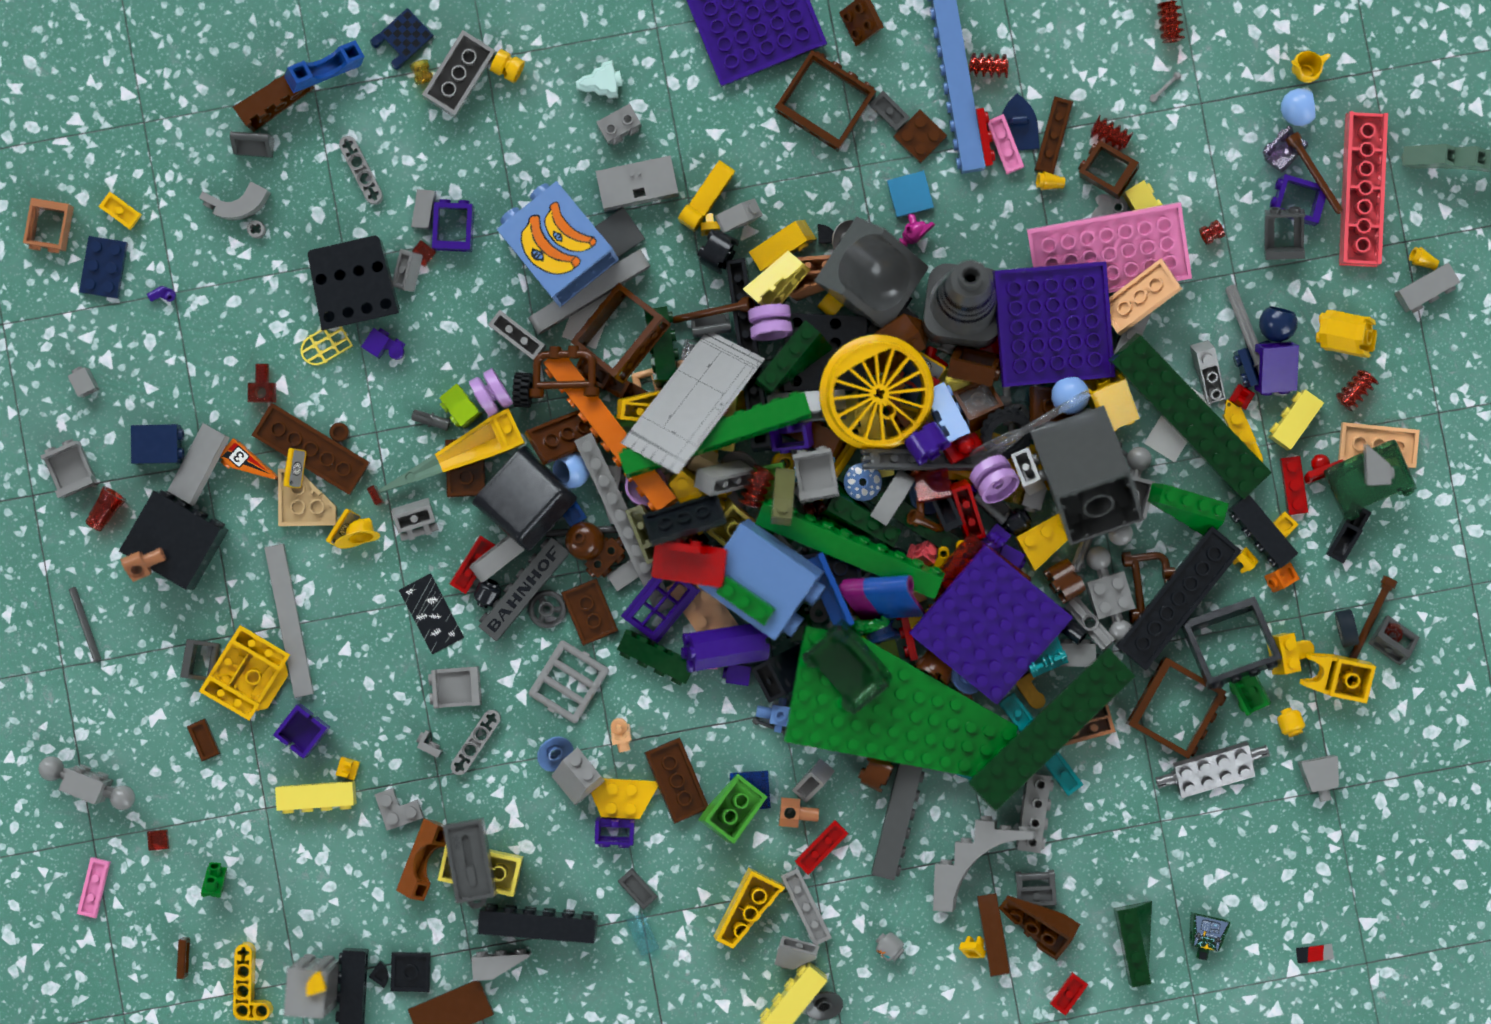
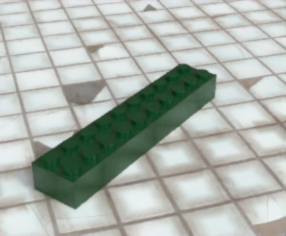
(1189, 416)
(1051, 729)

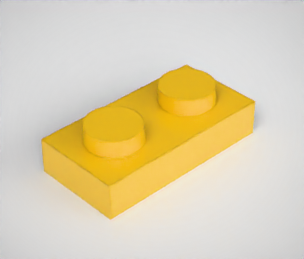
(120, 210)

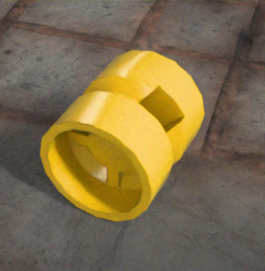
(508, 66)

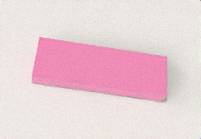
(1005, 144)
(93, 887)

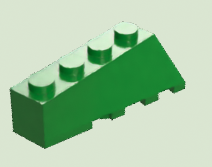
(1188, 507)

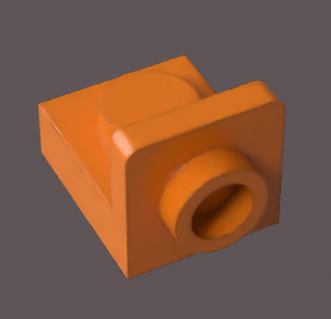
(1281, 577)

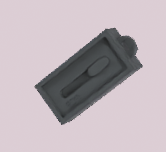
(470, 861)

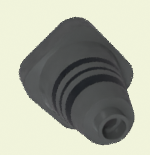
(959, 310)

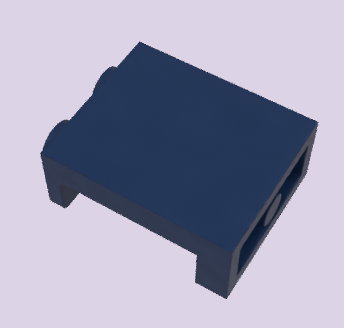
(156, 444)

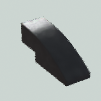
(947, 513)
(1347, 536)

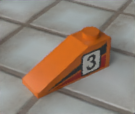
(241, 458)

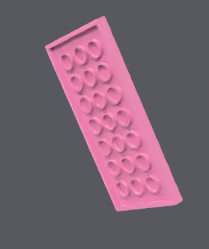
(1124, 240)

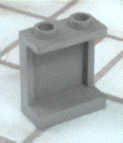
(69, 468)
(816, 474)
(455, 687)

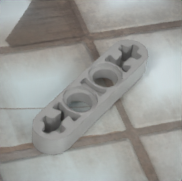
(359, 171)
(477, 743)

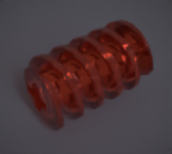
(1169, 22)
(989, 65)
(1110, 133)
(1356, 389)
(757, 487)

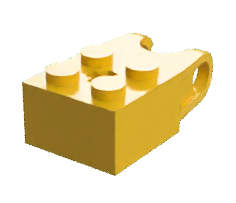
(1334, 676)

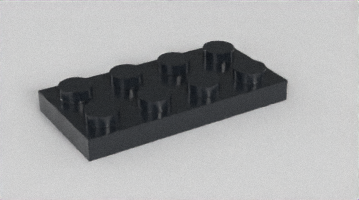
(684, 519)

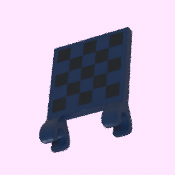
(405, 35)

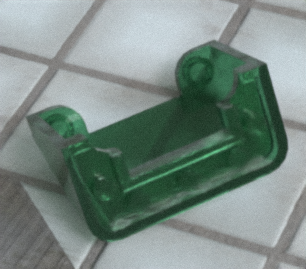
(1348, 484)
(849, 666)

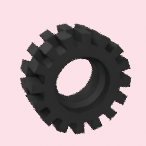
(521, 387)

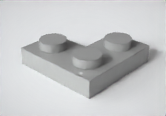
(395, 814)

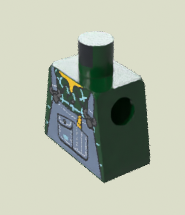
(1207, 933)

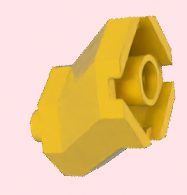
(1346, 333)

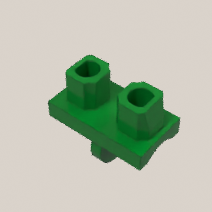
(214, 880)

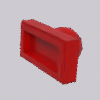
(962, 448)
(1319, 464)

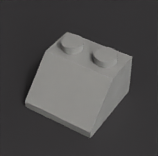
(577, 776)

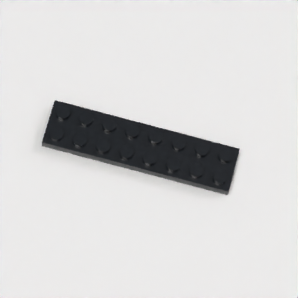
(1178, 598)

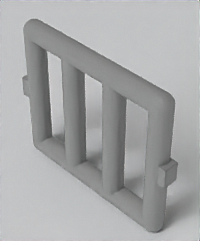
(593, 686)

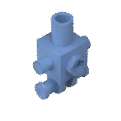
(777, 714)

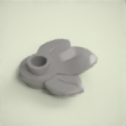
(1106, 205)

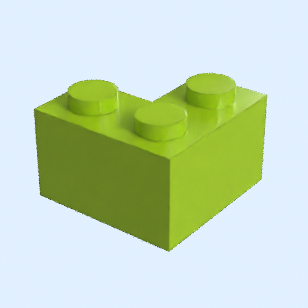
(460, 406)

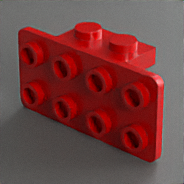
(689, 563)

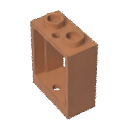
(32, 219)

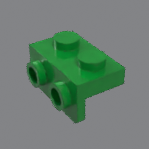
(1250, 694)

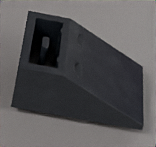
(778, 673)

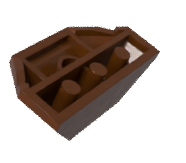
(904, 328)

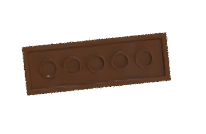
(323, 454)

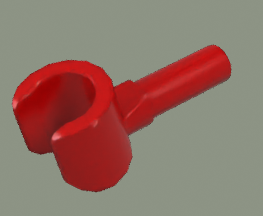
(931, 351)

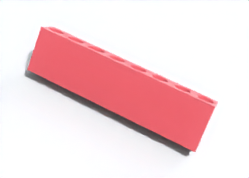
(1363, 189)

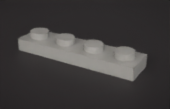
(806, 906)

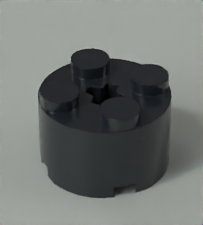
(717, 250)

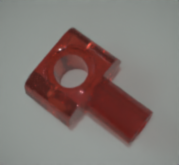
(261, 381)

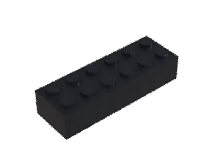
(538, 924)

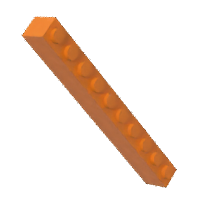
(609, 430)

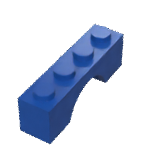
(340, 61)

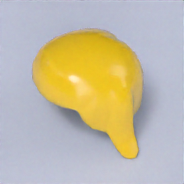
(1308, 66)

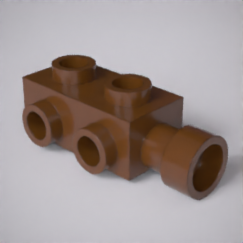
(606, 559)

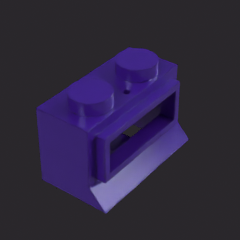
(777, 442)
(621, 841)

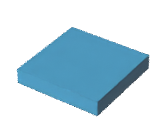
(910, 194)

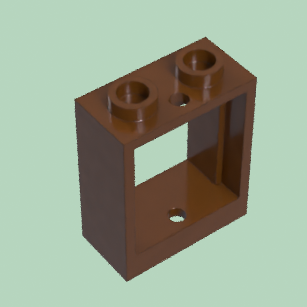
(1119, 188)
(974, 366)

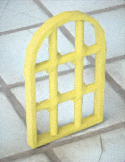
(333, 346)

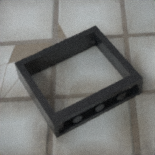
(1222, 614)

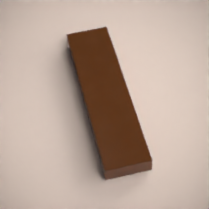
(1053, 135)

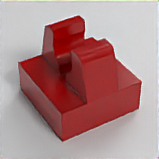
(1241, 396)

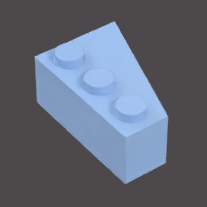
(948, 413)

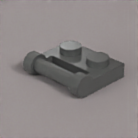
(1039, 895)

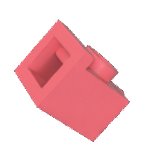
(923, 551)

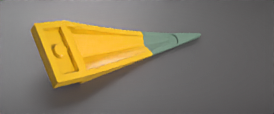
(488, 439)

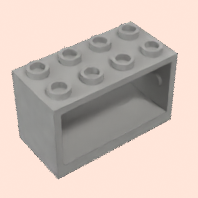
(298, 974)

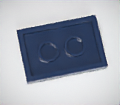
(103, 267)

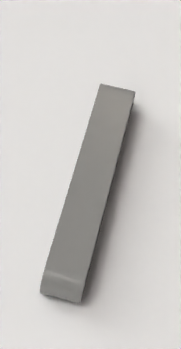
(602, 285)

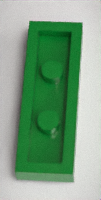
(745, 600)

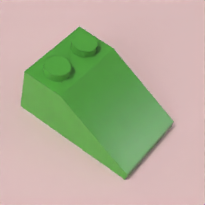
(733, 809)

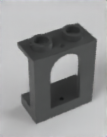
(1284, 252)

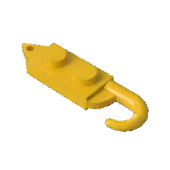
(1239, 425)

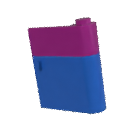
(882, 597)

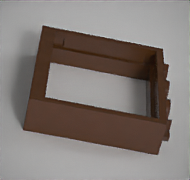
(835, 69)
(638, 349)
(1149, 692)

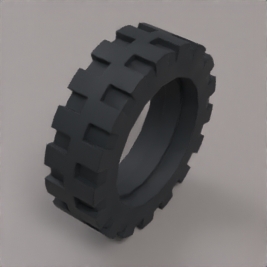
(1001, 416)

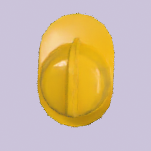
(357, 533)

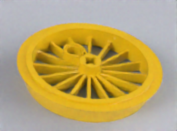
(855, 353)

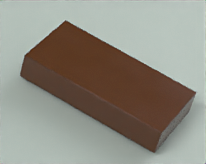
(203, 739)
(183, 957)

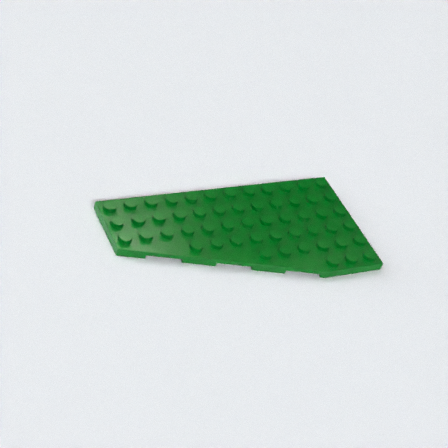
(908, 723)

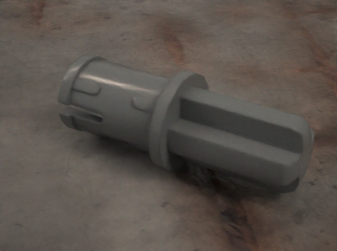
(430, 419)

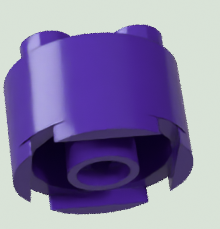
(927, 443)

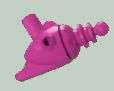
(914, 230)

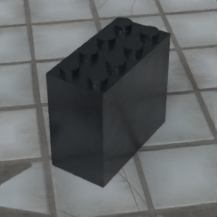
(181, 532)

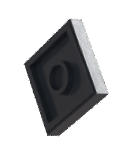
(410, 971)

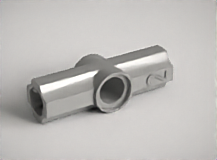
(1098, 632)

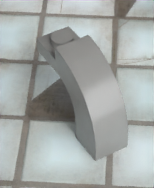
(242, 208)
(892, 497)

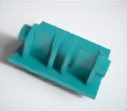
(1050, 659)

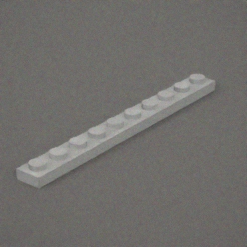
(616, 508)

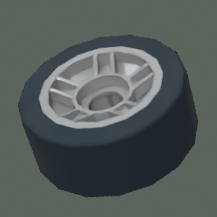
(1347, 628)

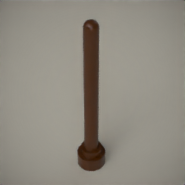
(1296, 142)
(744, 304)
(1387, 585)

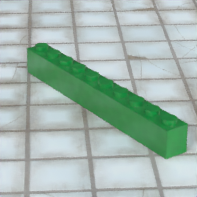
(733, 429)
(853, 549)

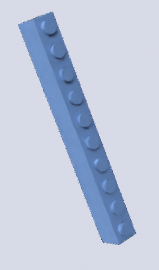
(957, 86)

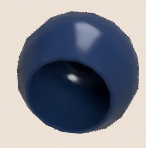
(1278, 324)

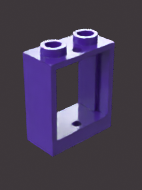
(1318, 203)
(457, 246)

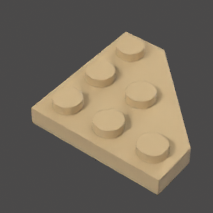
(304, 505)

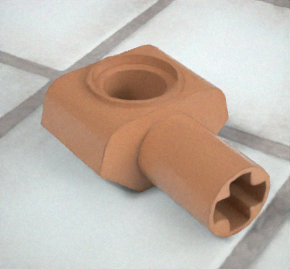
(139, 565)
(801, 813)

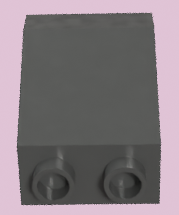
(1087, 474)

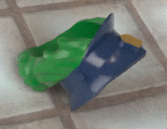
(876, 630)

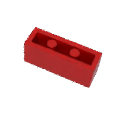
(967, 508)

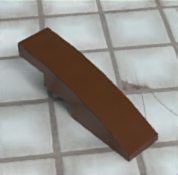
(608, 382)
(993, 935)

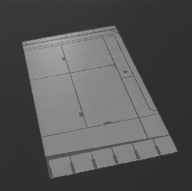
(692, 401)

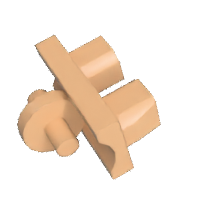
(621, 734)

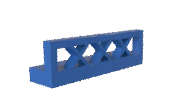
(831, 597)

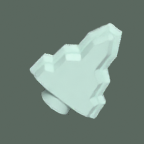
(602, 81)

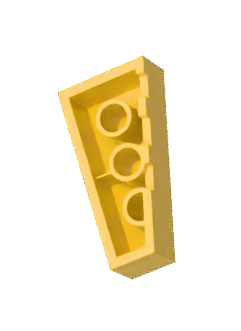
(1042, 541)
(747, 905)

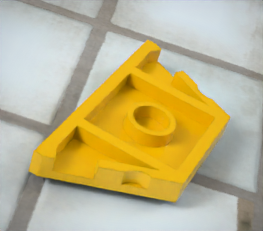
(623, 797)

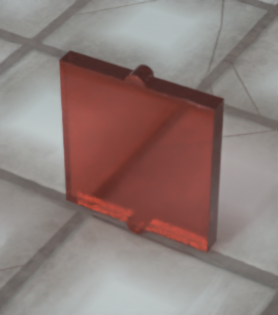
(932, 485)

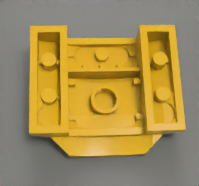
(246, 674)

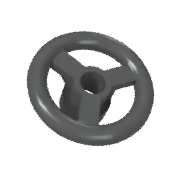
(540, 621)

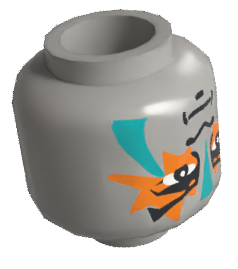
(889, 946)

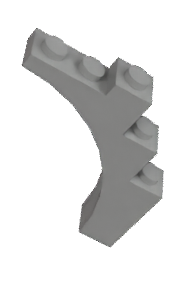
(950, 875)

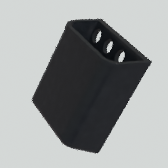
(352, 282)
(837, 331)
(525, 499)

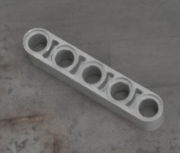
(496, 558)

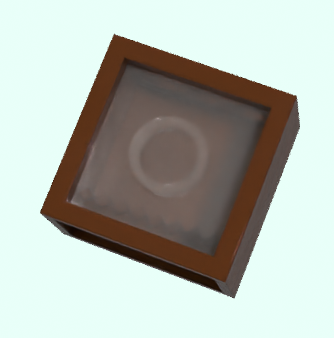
(977, 403)

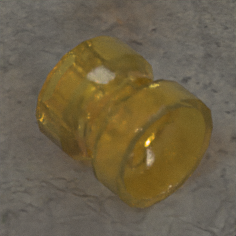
(421, 72)

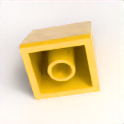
(1115, 397)

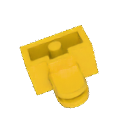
(1291, 653)

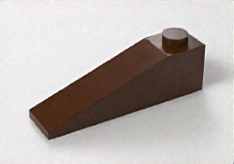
(1047, 927)

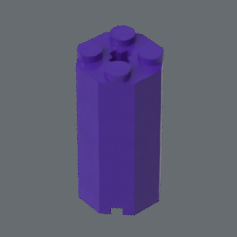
(724, 647)

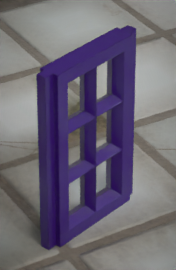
(670, 618)

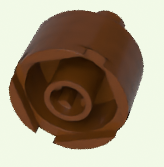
(1064, 580)
(876, 773)

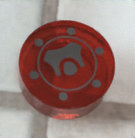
(1394, 631)

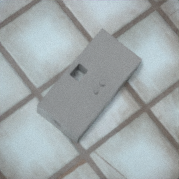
(637, 183)

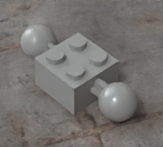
(1138, 460)
(1108, 593)
(86, 784)

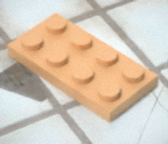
(1142, 296)
(1355, 435)
(704, 610)

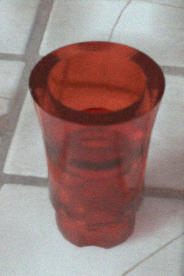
(104, 508)

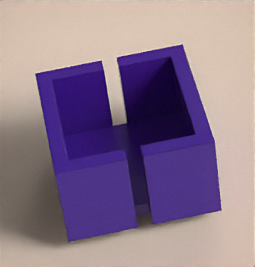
(302, 730)

